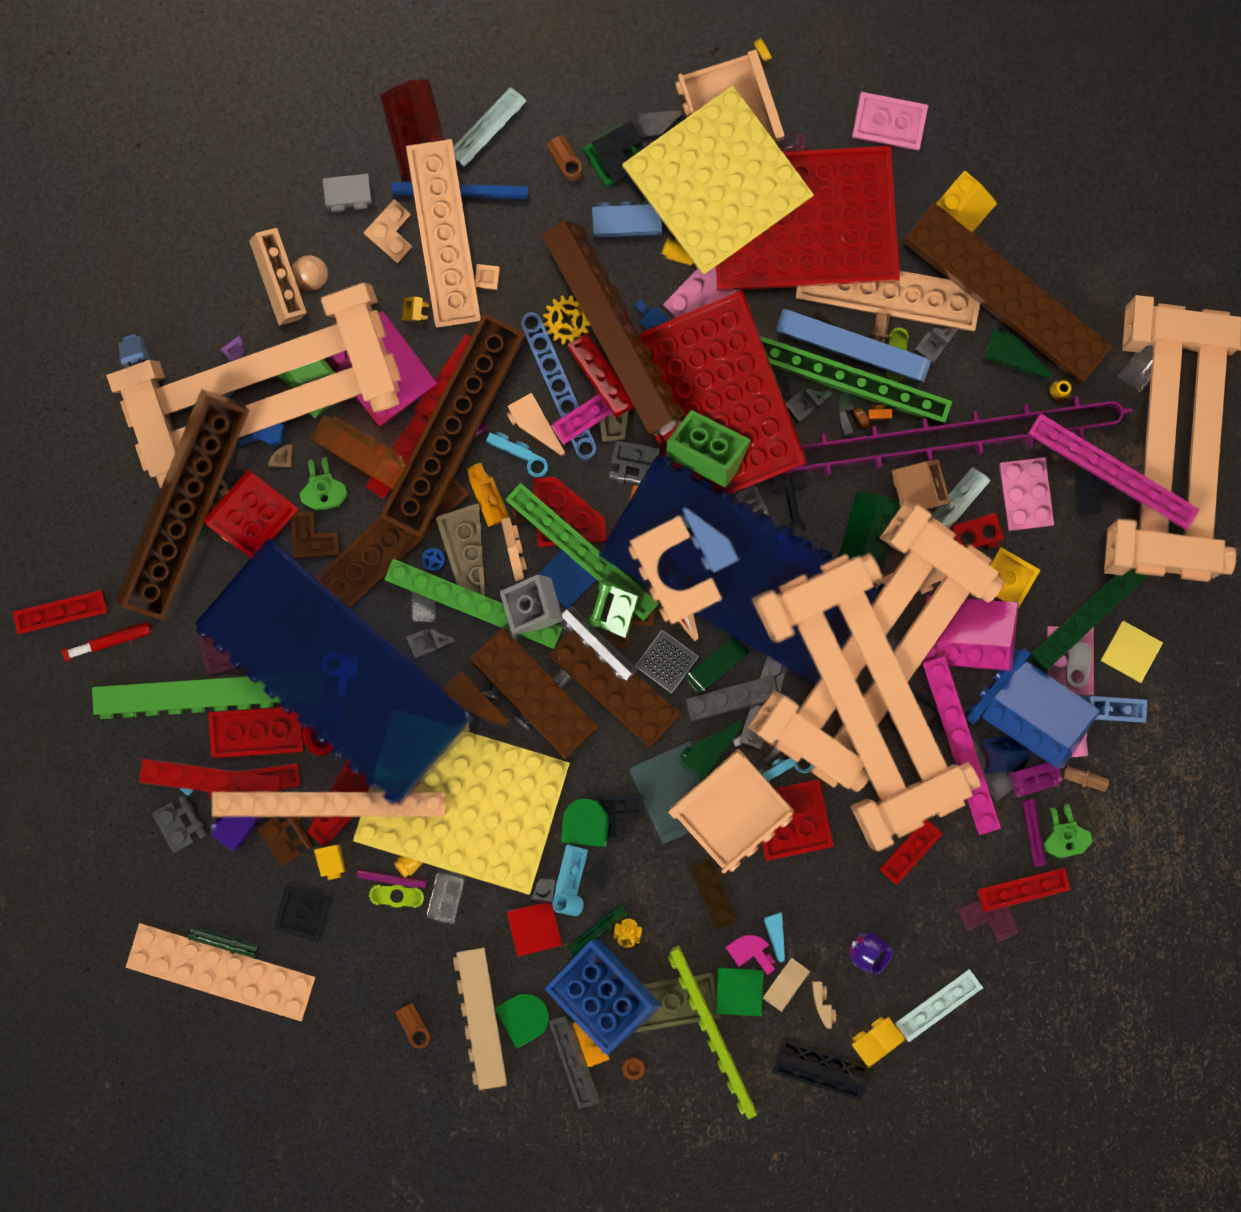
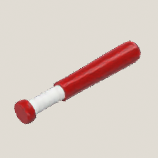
(115, 638)

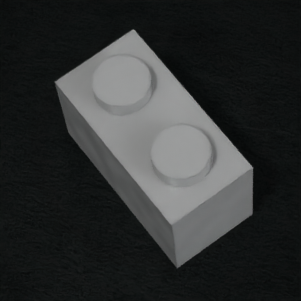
(347, 192)

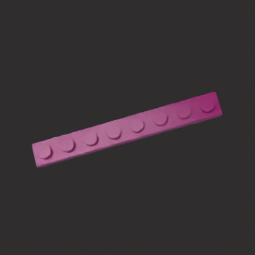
(1113, 472)
(960, 740)

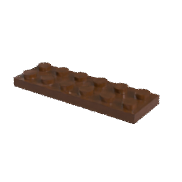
(533, 693)
(628, 700)

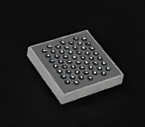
(666, 661)

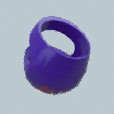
(865, 950)

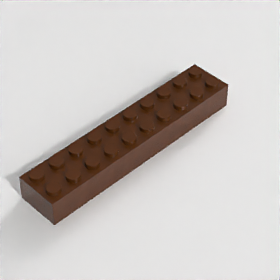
(1007, 293)
(614, 328)
(453, 425)
(182, 504)

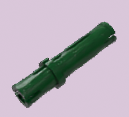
(599, 929)
(223, 942)

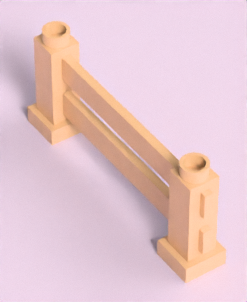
(357, 332)
(1214, 337)
(929, 547)
(899, 806)

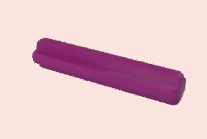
(1034, 832)

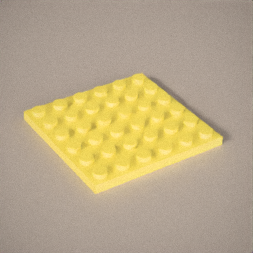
(717, 180)

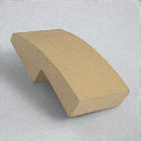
(786, 984)
(825, 1011)

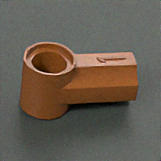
(564, 157)
(412, 1024)

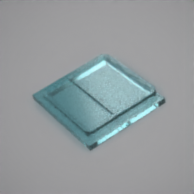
(662, 785)

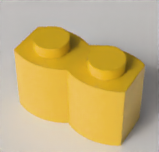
(878, 1041)

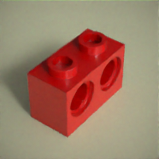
(975, 529)

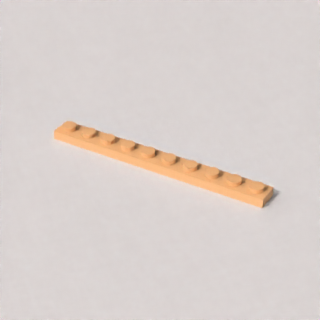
(324, 805)

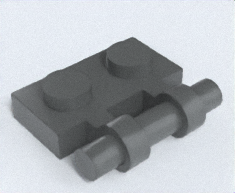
(633, 456)
(173, 827)

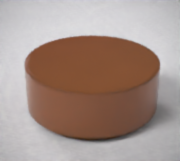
(860, 418)
(633, 1068)

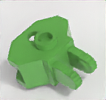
(322, 486)
(1066, 833)

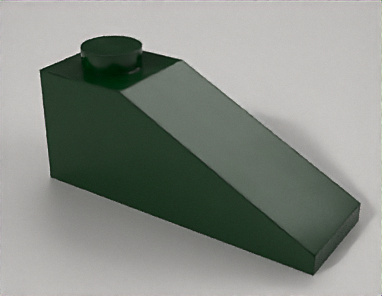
(1009, 351)
(703, 755)

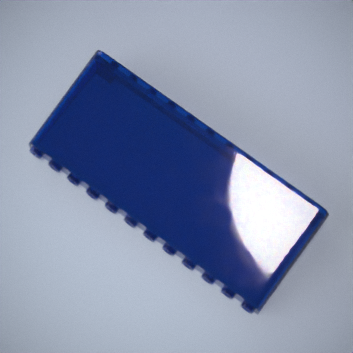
(764, 551)
(334, 673)

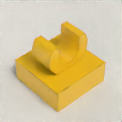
(412, 309)

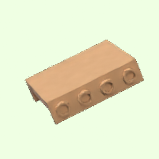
(746, 77)
(732, 811)

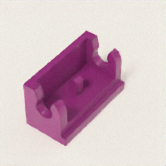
(1035, 779)

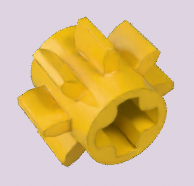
(627, 933)

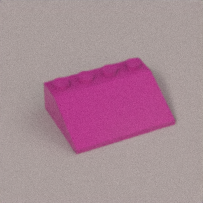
(415, 376)
(979, 636)

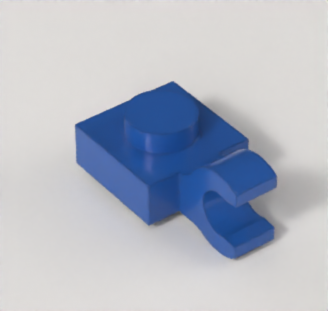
(651, 318)

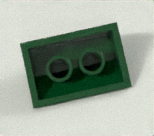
(866, 524)

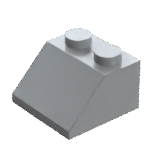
(531, 605)

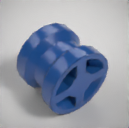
(429, 559)

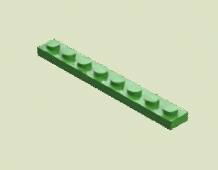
(575, 545)
(462, 600)

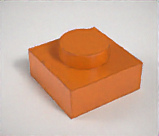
(879, 413)

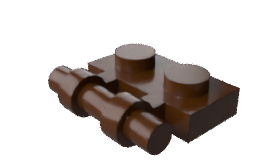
(279, 840)

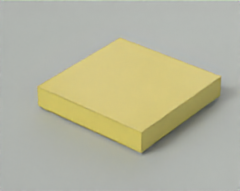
(1131, 651)

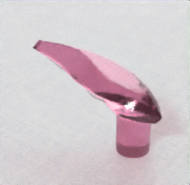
(800, 144)

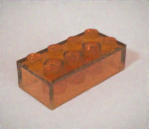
(361, 451)

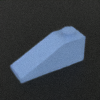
(132, 351)
(1119, 708)

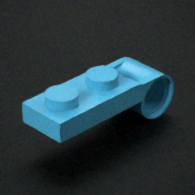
(520, 450)
(780, 766)
(568, 882)

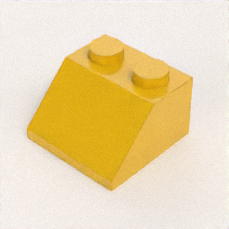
(967, 201)

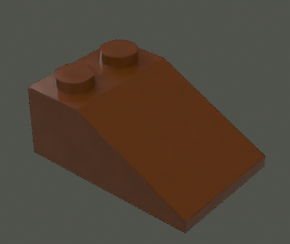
(474, 701)

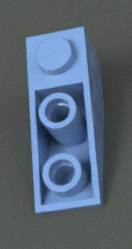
(714, 545)

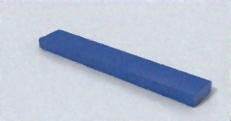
(481, 191)

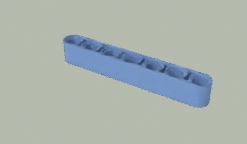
(853, 345)
(555, 375)

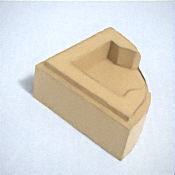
(282, 457)

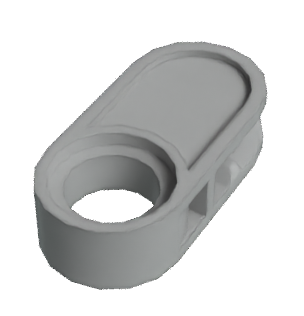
(1079, 659)

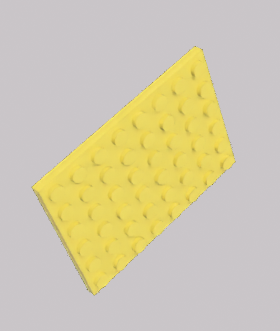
(494, 814)

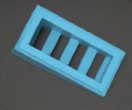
(774, 927)

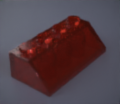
(411, 119)

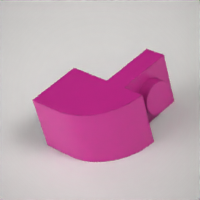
(748, 946)

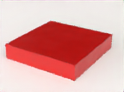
(534, 928)

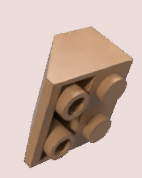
(921, 485)

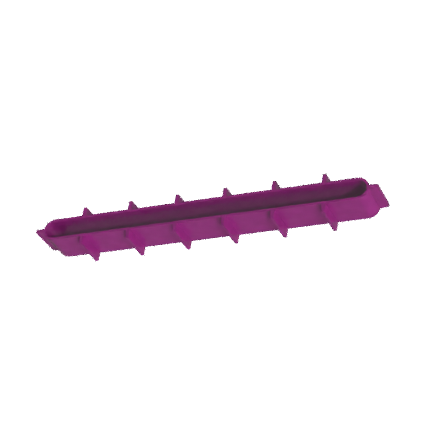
(978, 445)

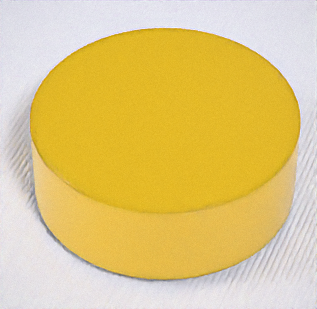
(763, 51)

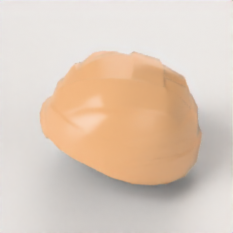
(309, 273)

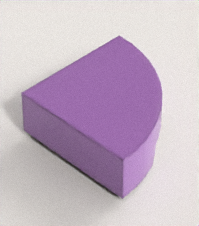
(234, 349)

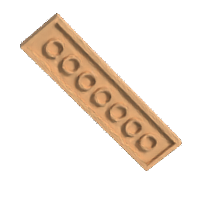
(443, 232)
(911, 298)
(220, 973)

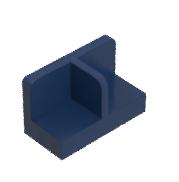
(1004, 754)

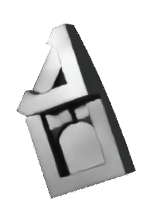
(657, 122)
(934, 343)
(805, 403)
(843, 407)
(426, 642)

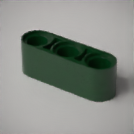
(717, 664)

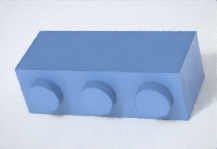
(625, 220)

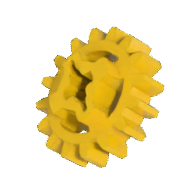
(558, 326)

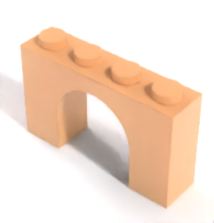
(648, 550)

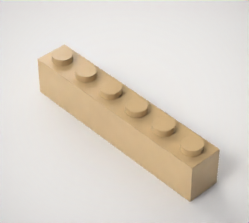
(481, 1017)

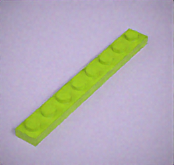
(716, 1041)

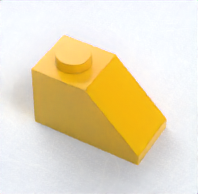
(330, 861)

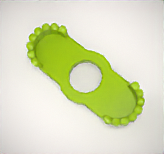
(897, 338)
(381, 895)

